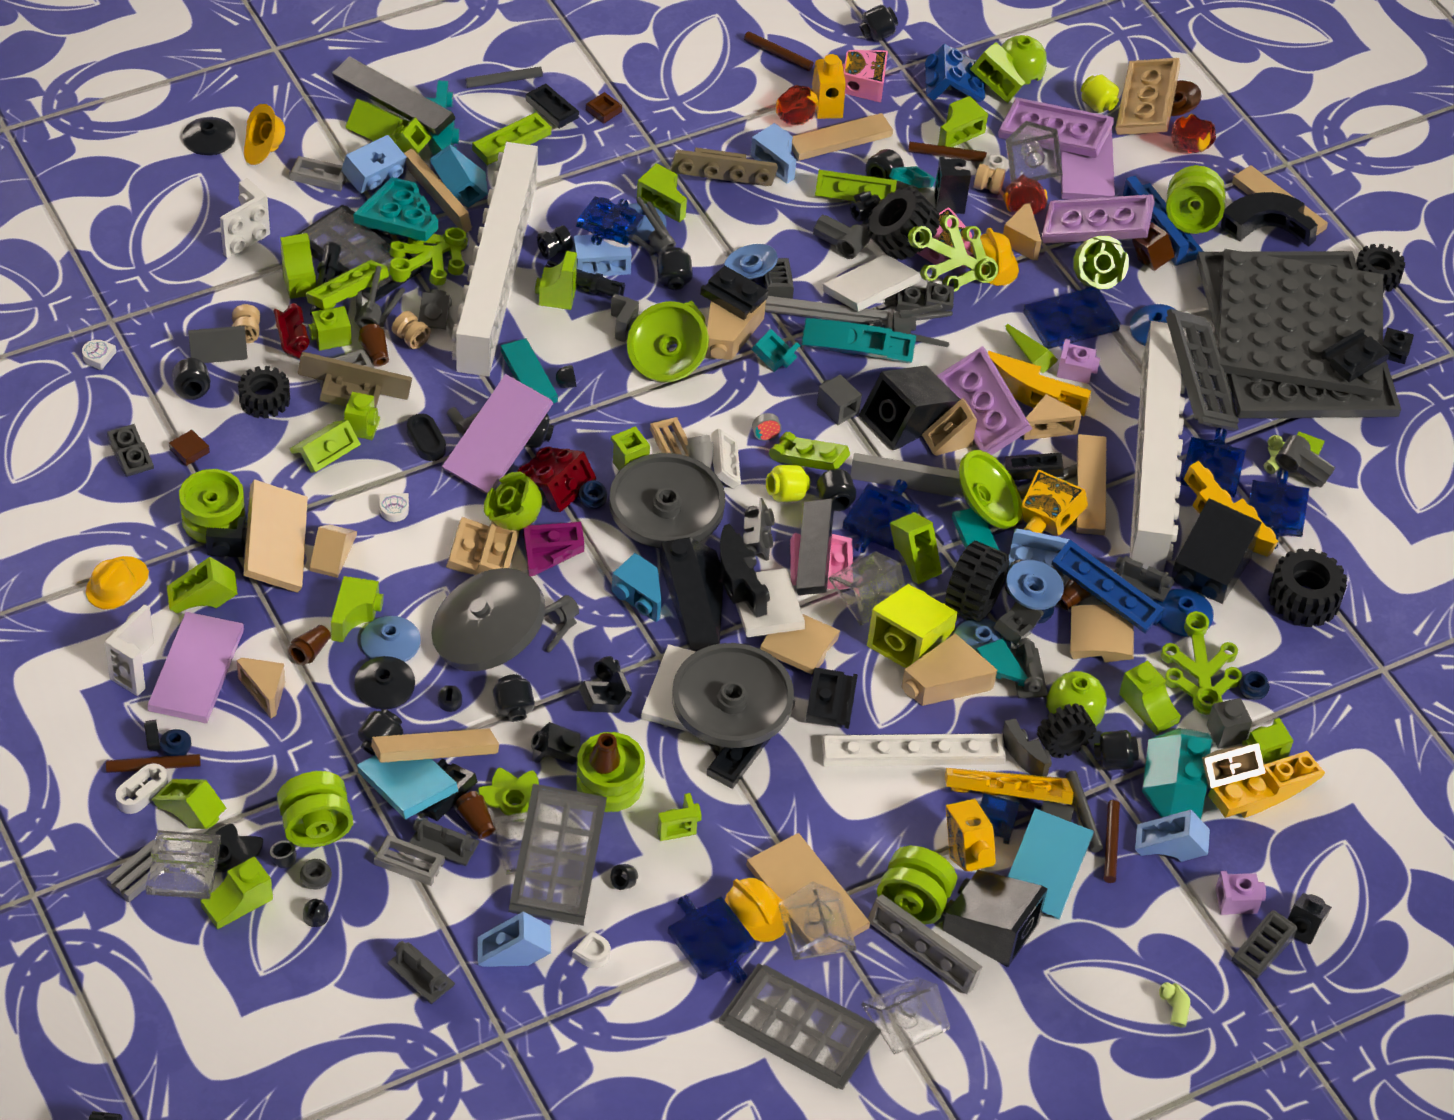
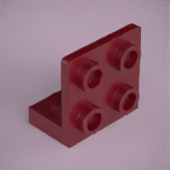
(559, 474)

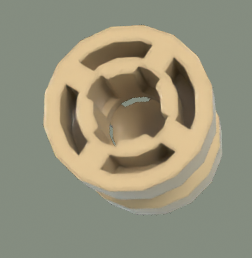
(985, 174)
(247, 316)
(412, 331)

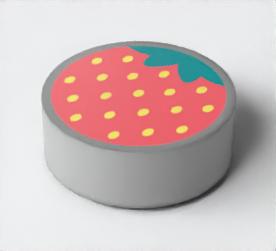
(766, 426)

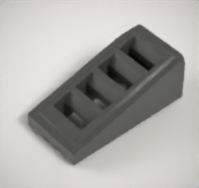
(780, 283)
(1277, 929)

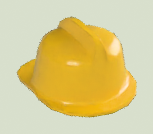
(263, 134)
(999, 248)
(116, 581)
(756, 909)

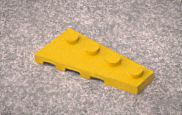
(1018, 785)

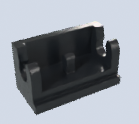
(951, 186)

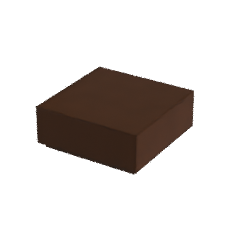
(603, 107)
(189, 447)

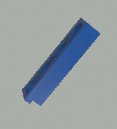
(1179, 240)
(1108, 586)

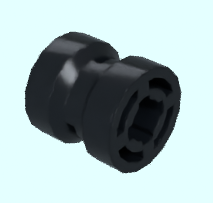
(554, 242)

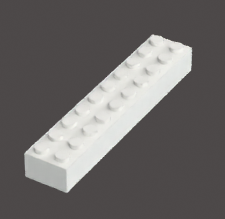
(495, 259)
(1157, 451)

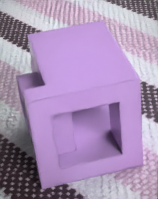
(1077, 363)
(1239, 893)

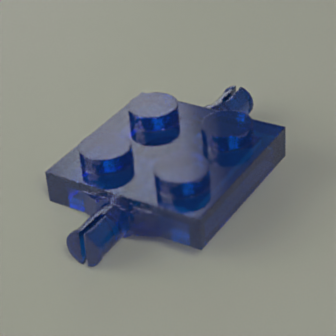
(610, 220)
(1219, 457)
(1280, 505)
(873, 513)
(712, 938)

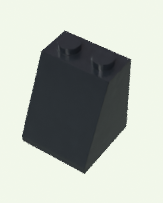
(906, 404)
(1216, 551)
(995, 914)

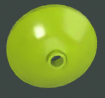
(659, 329)
(990, 489)

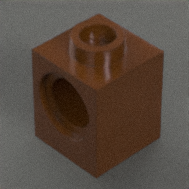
(1154, 249)

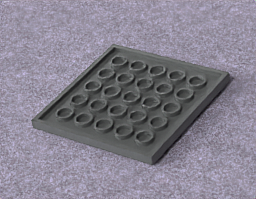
(1288, 311)

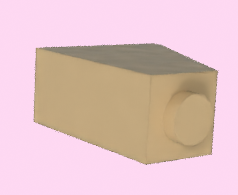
(729, 332)
(948, 673)

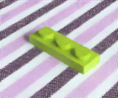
(522, 132)
(845, 185)
(345, 285)

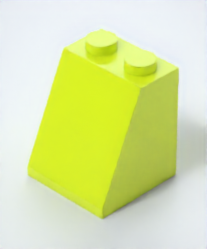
(909, 625)

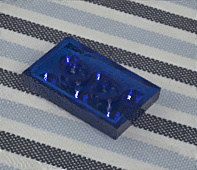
(1071, 317)

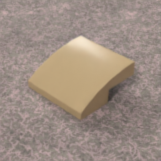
(481, 547)
(1100, 632)
(804, 647)

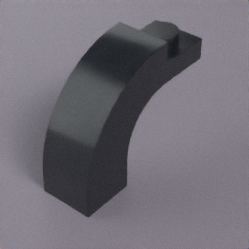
(1268, 210)

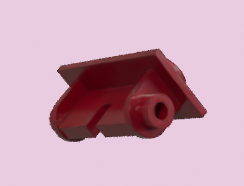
(291, 330)

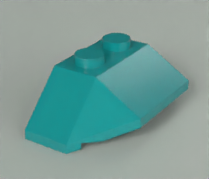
(1175, 771)

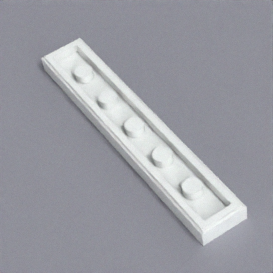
(913, 750)

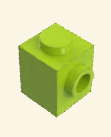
(330, 328)

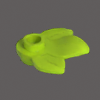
(508, 790)

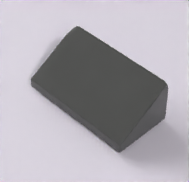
(218, 344)

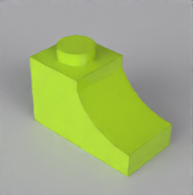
(997, 71)
(964, 121)
(660, 188)
(297, 265)
(558, 283)
(918, 546)
(203, 585)
(355, 605)
(1147, 695)
(191, 802)
(241, 892)

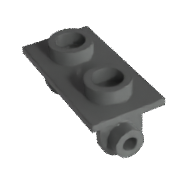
(759, 521)
(1149, 581)
(1030, 662)
(444, 841)
(420, 972)

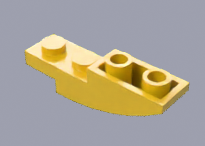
(1030, 387)
(1205, 487)
(1280, 782)

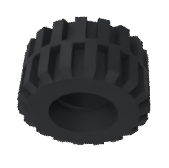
(896, 217)
(977, 580)
(1305, 604)

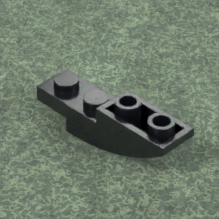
(739, 573)

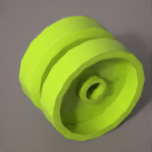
(1195, 199)
(210, 500)
(620, 786)
(314, 809)
(918, 882)

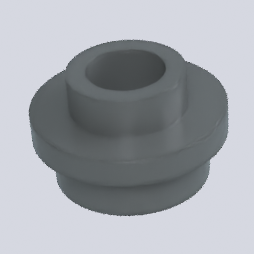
(314, 867)

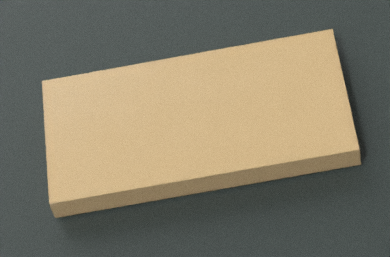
(1148, 96)
(275, 536)
(793, 866)

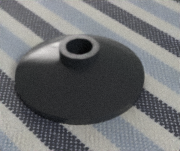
(209, 136)
(384, 692)

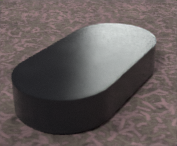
(426, 437)

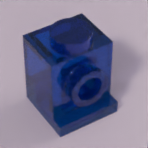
(1001, 814)

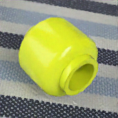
(1100, 93)
(787, 483)

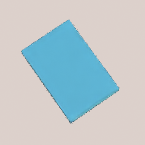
(408, 784)
(1051, 857)

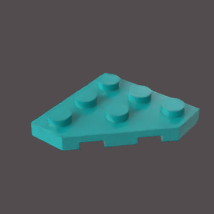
(398, 210)

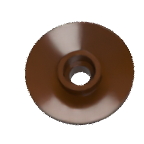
(1186, 97)

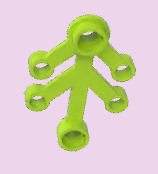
(452, 240)
(956, 254)
(1201, 667)

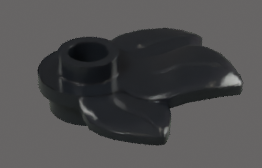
(236, 848)

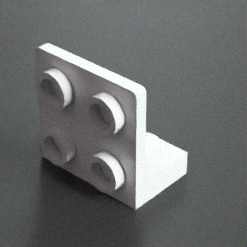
(247, 222)
(125, 650)

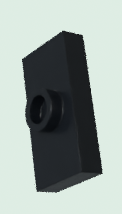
(552, 106)
(1026, 466)

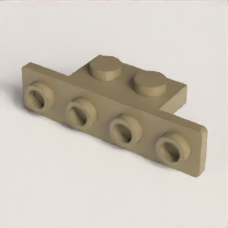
(723, 166)
(344, 377)

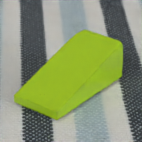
(1033, 350)

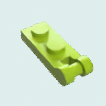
(809, 452)

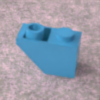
(460, 175)
(638, 585)

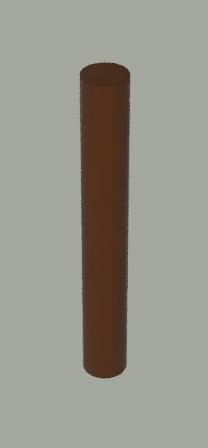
(778, 50)
(947, 151)
(167, 762)
(1111, 845)

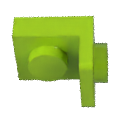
(679, 822)

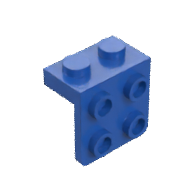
(952, 68)

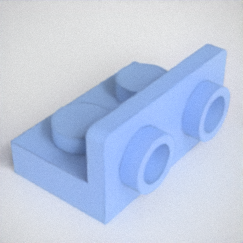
(1035, 546)

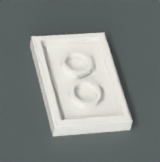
(871, 282)
(782, 609)
(659, 703)

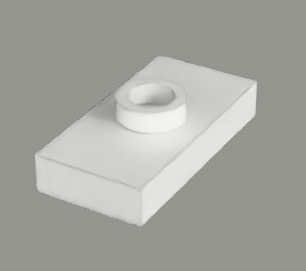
(726, 458)

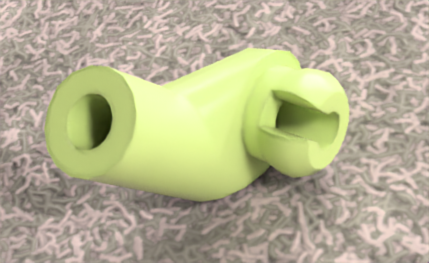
(1275, 444)
(1178, 1000)

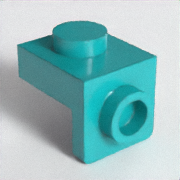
(775, 351)

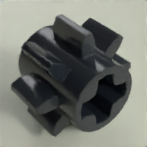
(863, 206)

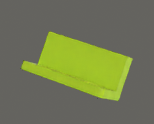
(373, 121)
(327, 445)

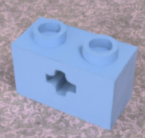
(374, 164)

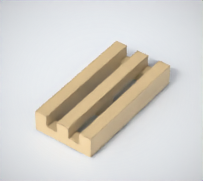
(674, 422)

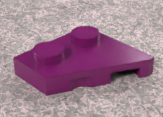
(551, 544)

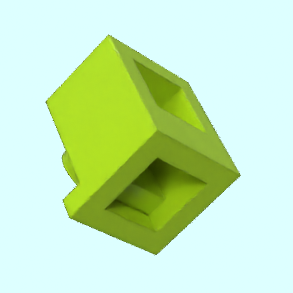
(411, 136)
(362, 415)
(628, 447)
(1273, 741)

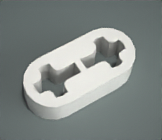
(139, 786)

